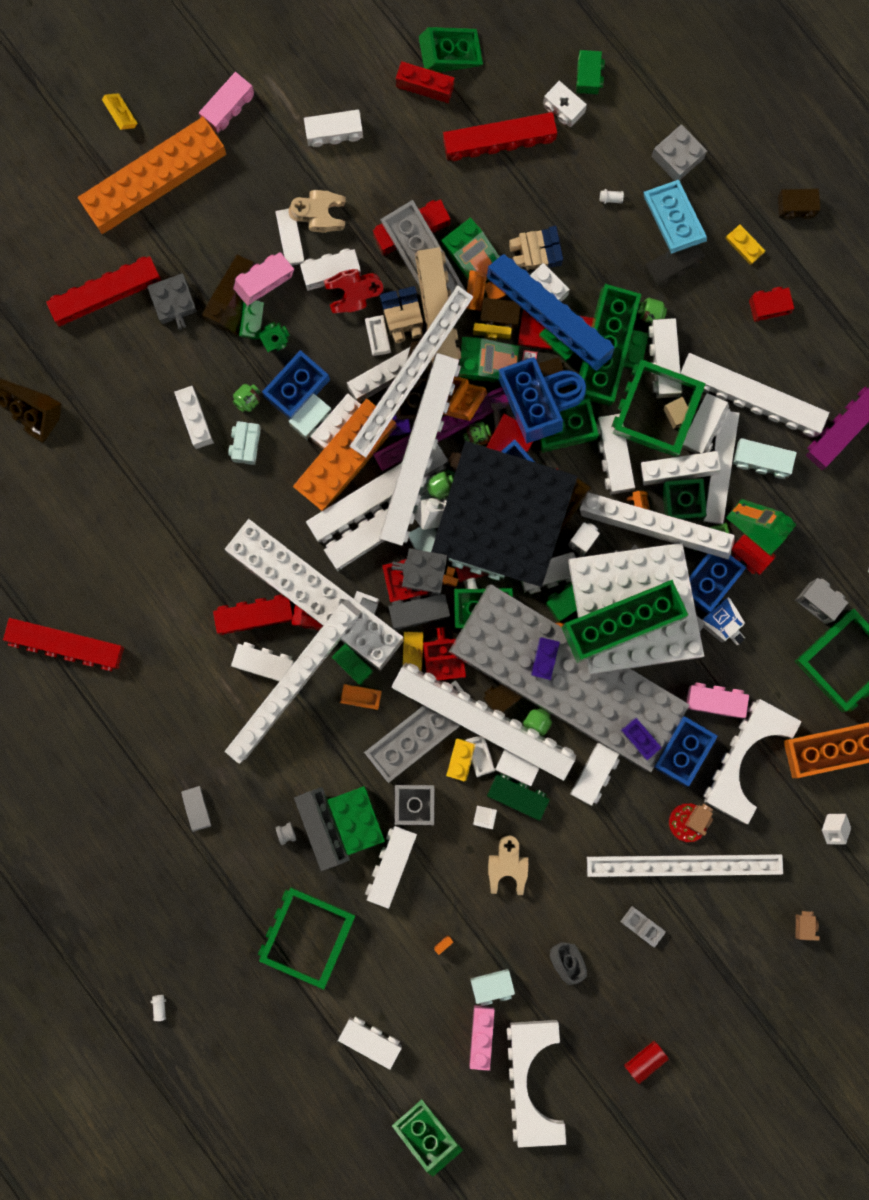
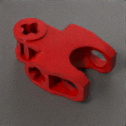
(355, 289)

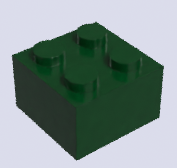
(684, 499)

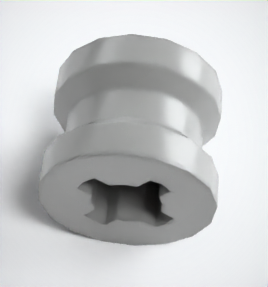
(286, 833)

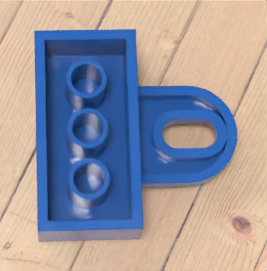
(537, 398)

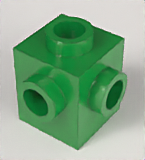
(274, 343)

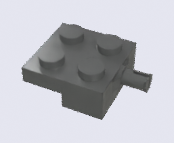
(172, 300)
(422, 570)

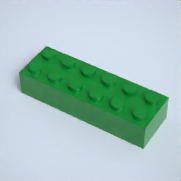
(614, 322)
(624, 621)

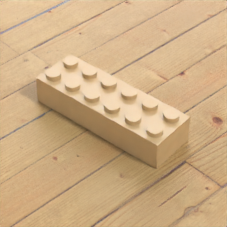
(435, 294)

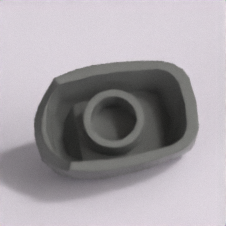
(568, 963)

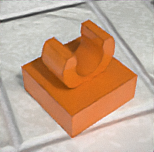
(640, 499)
(448, 579)

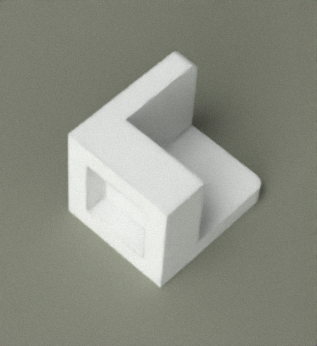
(367, 601)
(484, 817)
(836, 829)

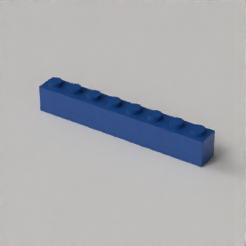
(550, 312)

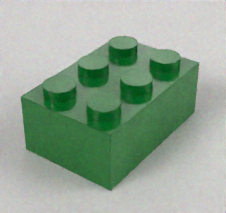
(578, 428)
(356, 820)

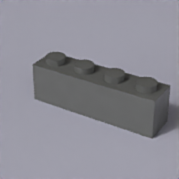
(321, 828)

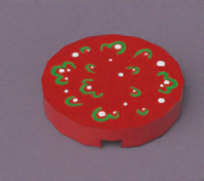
(677, 822)

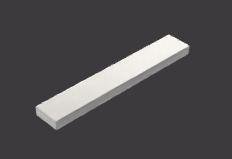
(719, 483)

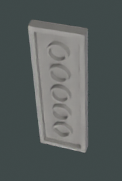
(411, 234)
(410, 740)

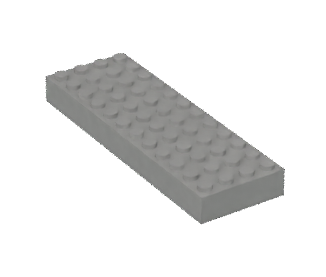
(503, 643)

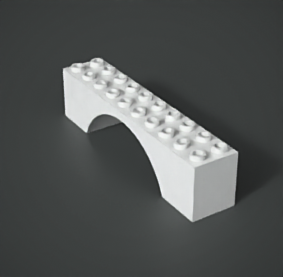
(311, 592)

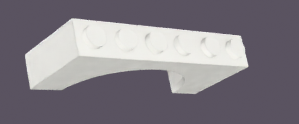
(726, 790)
(531, 1125)

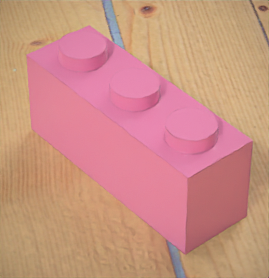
(227, 102)
(263, 278)
(717, 700)
(481, 1037)

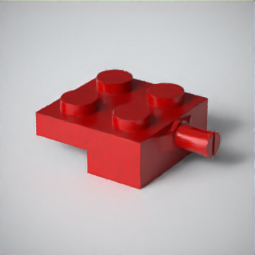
(394, 583)
(440, 661)

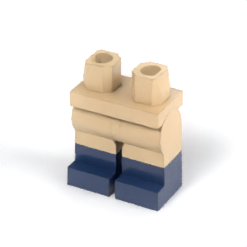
(537, 248)
(402, 320)

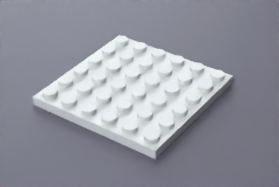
(619, 575)

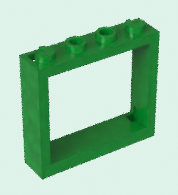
(673, 450)
(803, 663)
(273, 931)

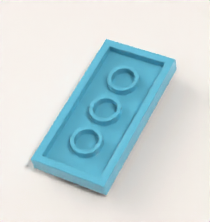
(675, 216)

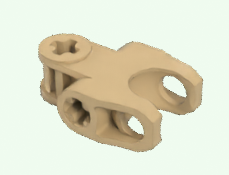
(316, 211)
(508, 864)

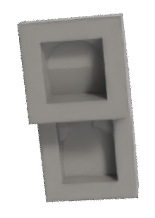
(196, 808)
(643, 926)

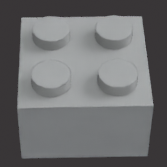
(679, 153)
(822, 600)
(414, 804)

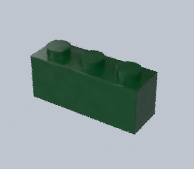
(518, 796)

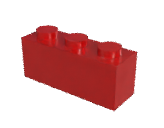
(424, 82)

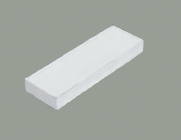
(289, 238)

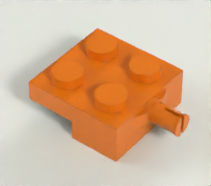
(465, 399)

